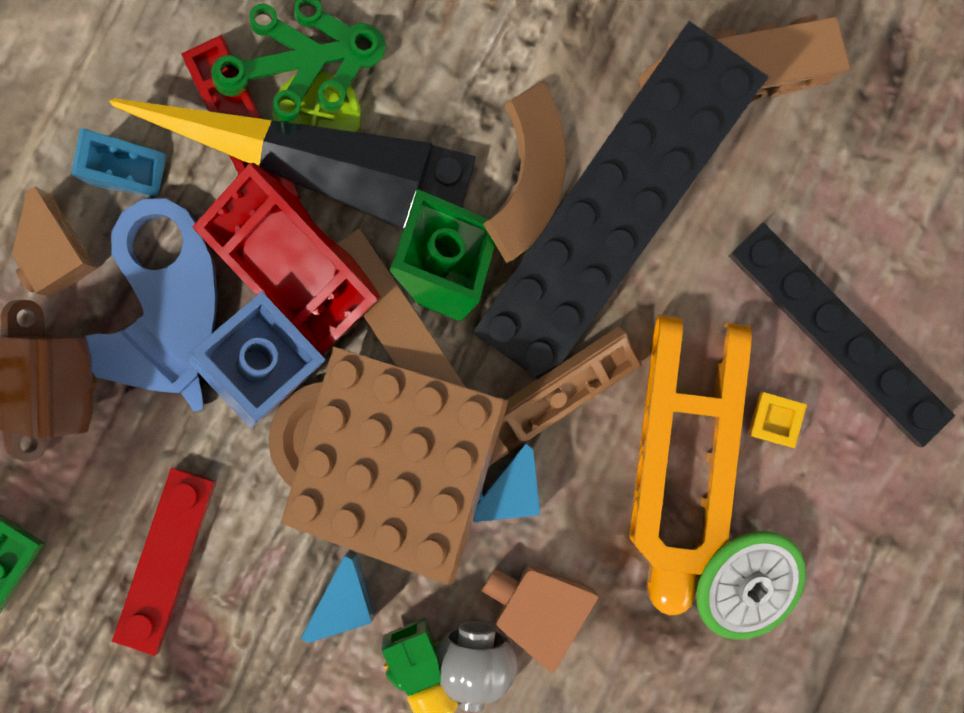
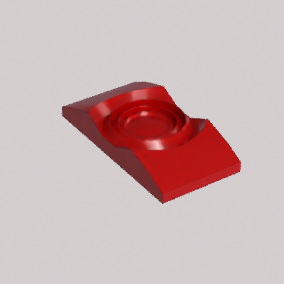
(286, 256)

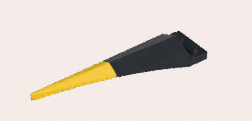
(347, 166)

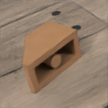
(48, 247)

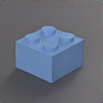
(256, 360)

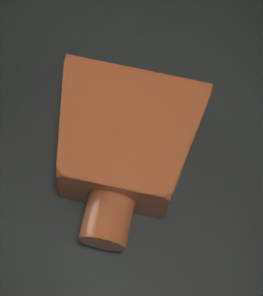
(540, 611)

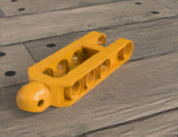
(671, 569)

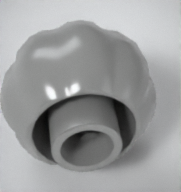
(476, 664)

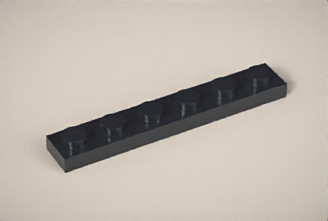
(841, 335)

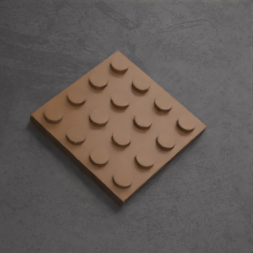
(394, 464)

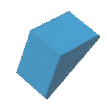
(117, 164)
(513, 491)
(344, 603)

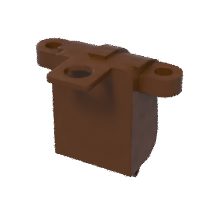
(42, 382)

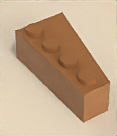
(792, 56)

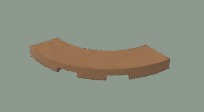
(540, 175)

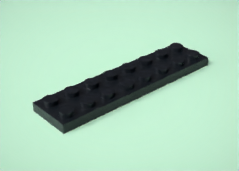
(620, 200)

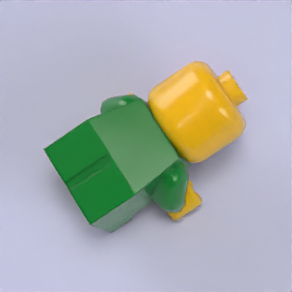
(415, 668)

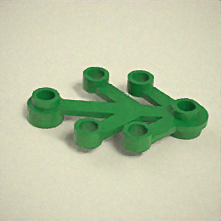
(306, 57)

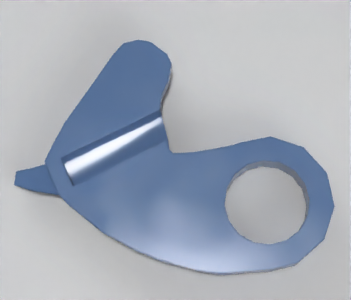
(176, 306)

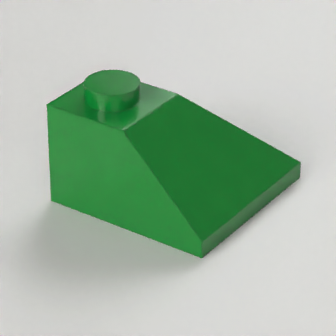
(443, 256)

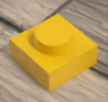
(777, 420)

